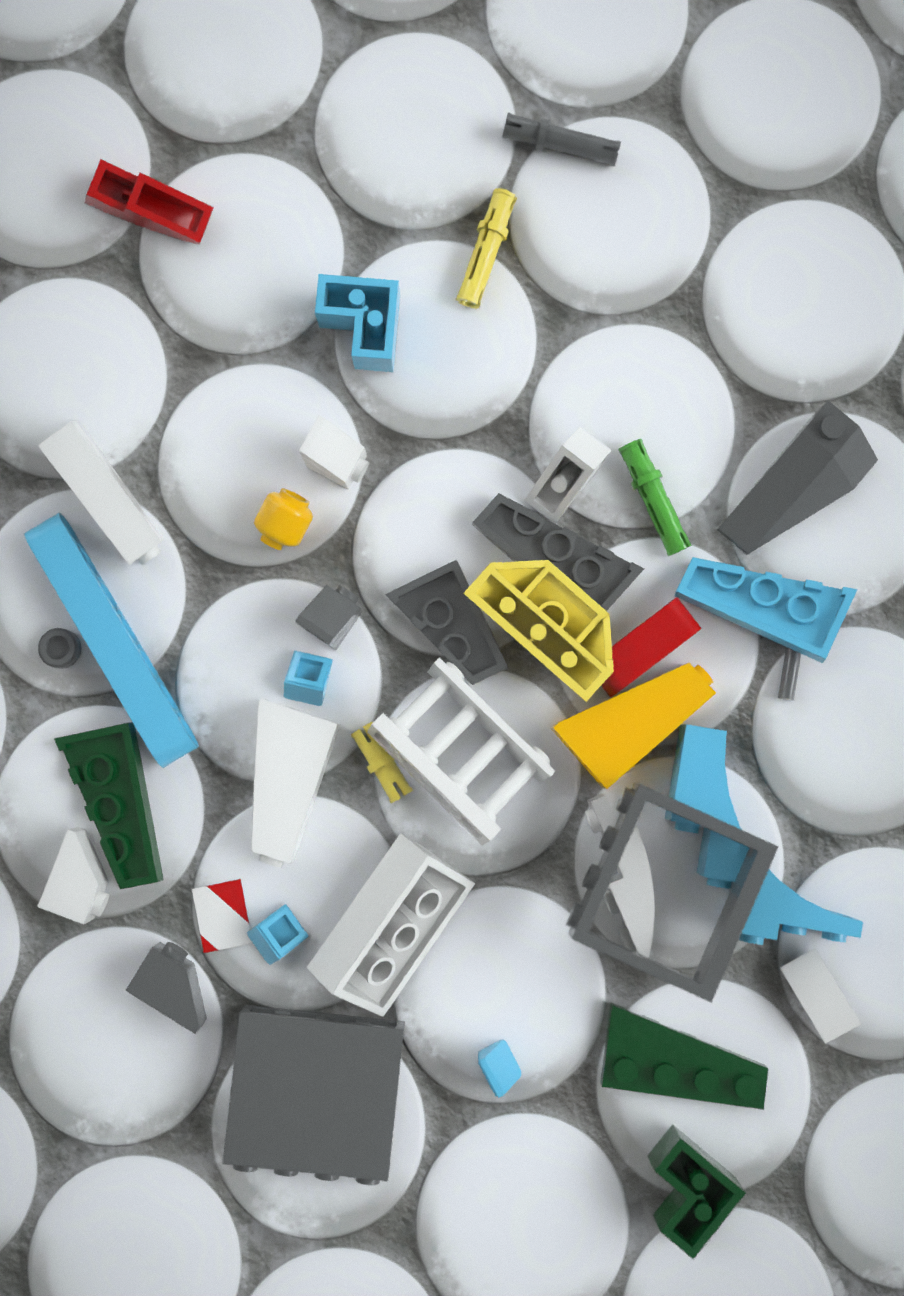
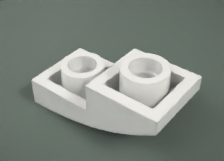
(820, 996)

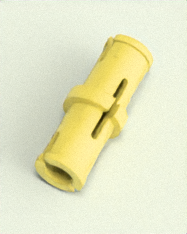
(382, 765)

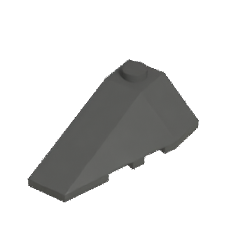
(809, 474)

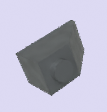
(330, 615)
(170, 986)

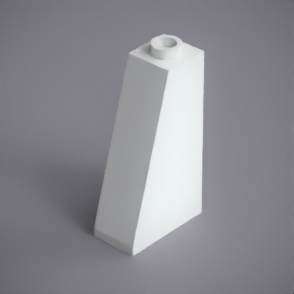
(102, 492)
(287, 777)

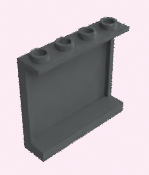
(313, 1094)

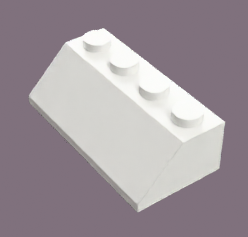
(390, 926)

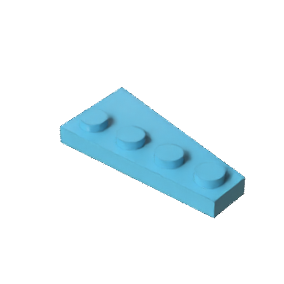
(778, 608)

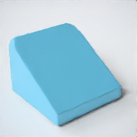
(307, 678)
(277, 934)
(499, 1067)

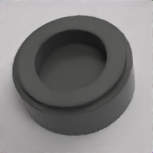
(59, 648)

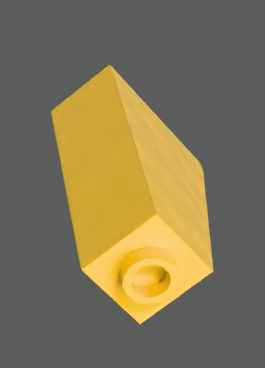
(628, 726)

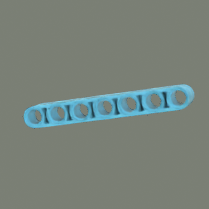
(111, 640)

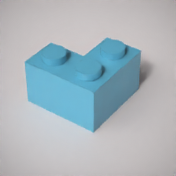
(366, 308)

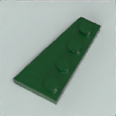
(114, 787)
(672, 1063)

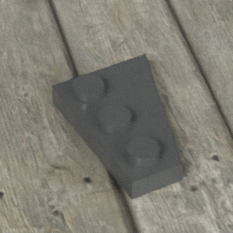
(451, 621)

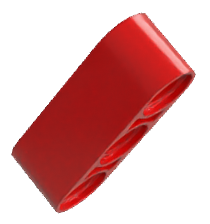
(649, 644)

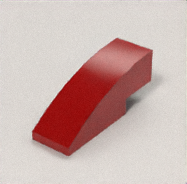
(148, 203)

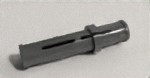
(561, 139)

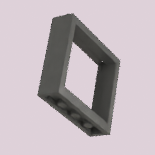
(733, 915)

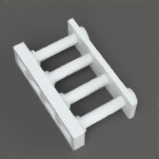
(423, 761)

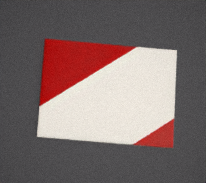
(222, 915)

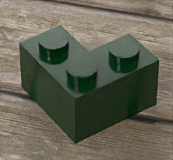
(701, 1192)

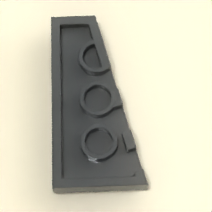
(531, 537)

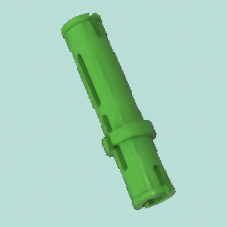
(648, 483)

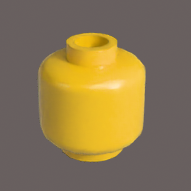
(283, 519)

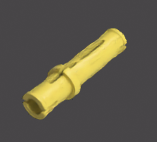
(491, 234)

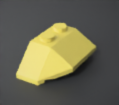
(549, 620)

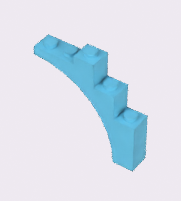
(702, 783)

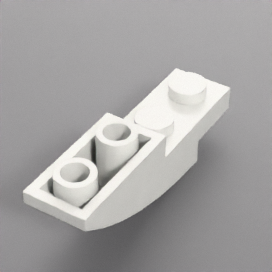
(632, 888)

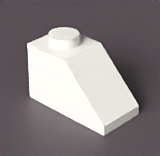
(334, 453)
(567, 474)
(76, 880)

